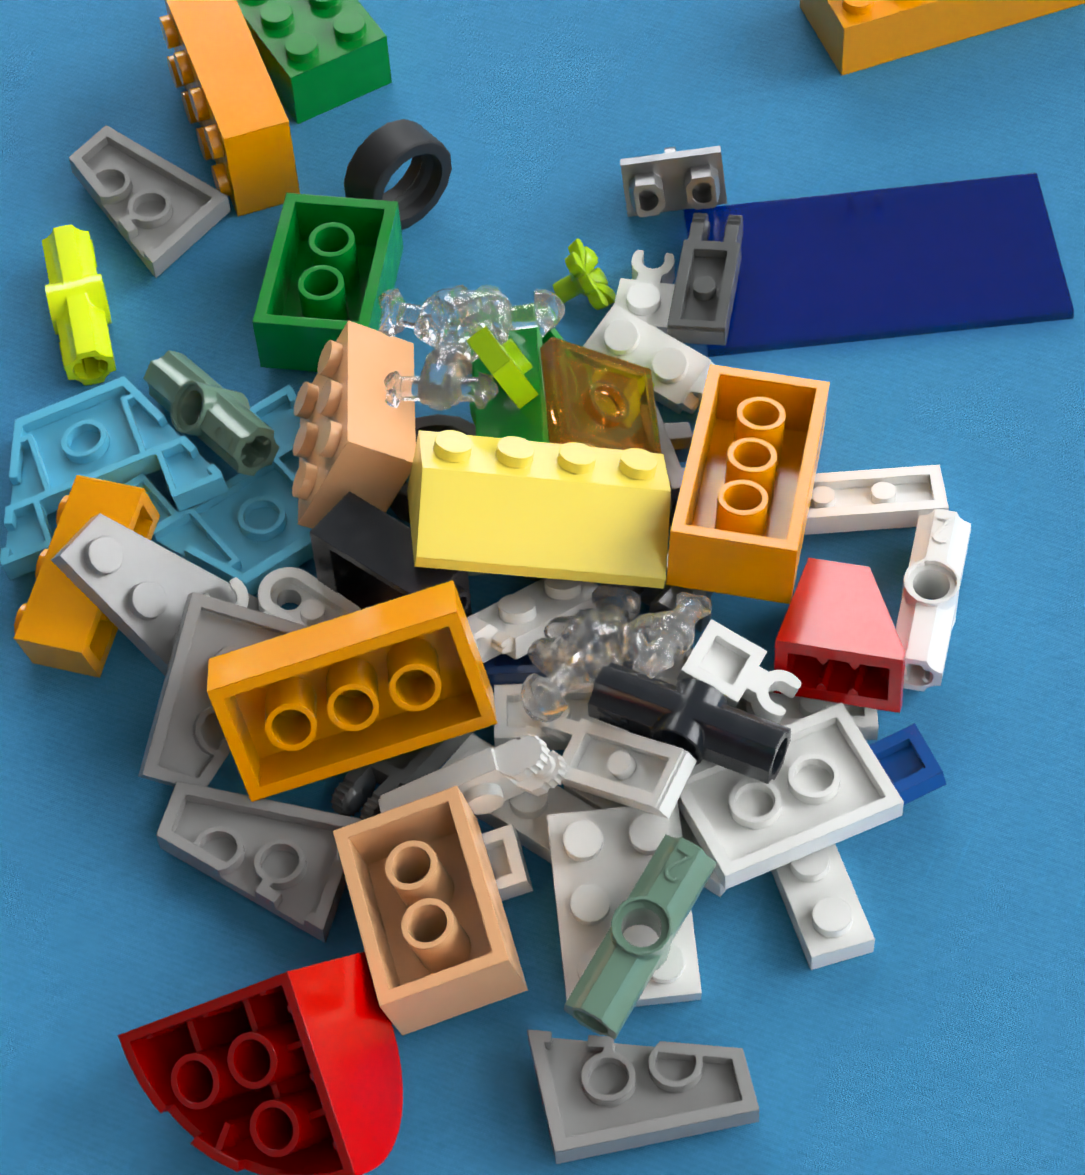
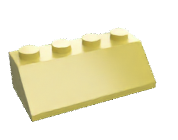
(539, 509)

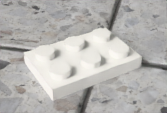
(820, 797)
(594, 870)

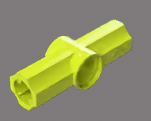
(78, 305)

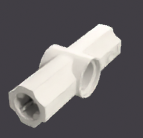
(935, 574)

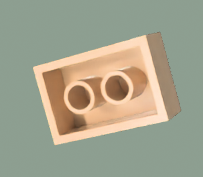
(348, 430)
(429, 911)

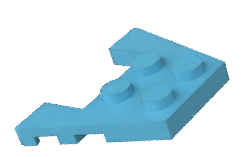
(98, 435)
(251, 525)

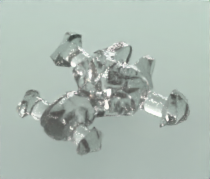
(446, 324)
(605, 634)

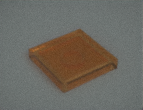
(598, 399)

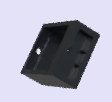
(371, 557)

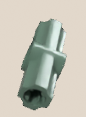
(211, 413)
(621, 970)

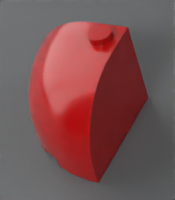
(280, 1072)

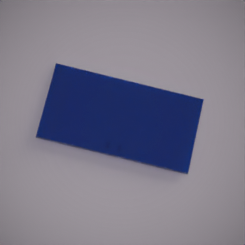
(891, 264)

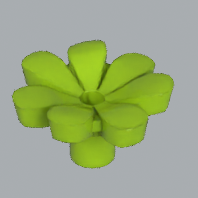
(584, 278)

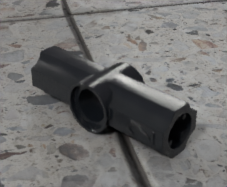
(690, 718)

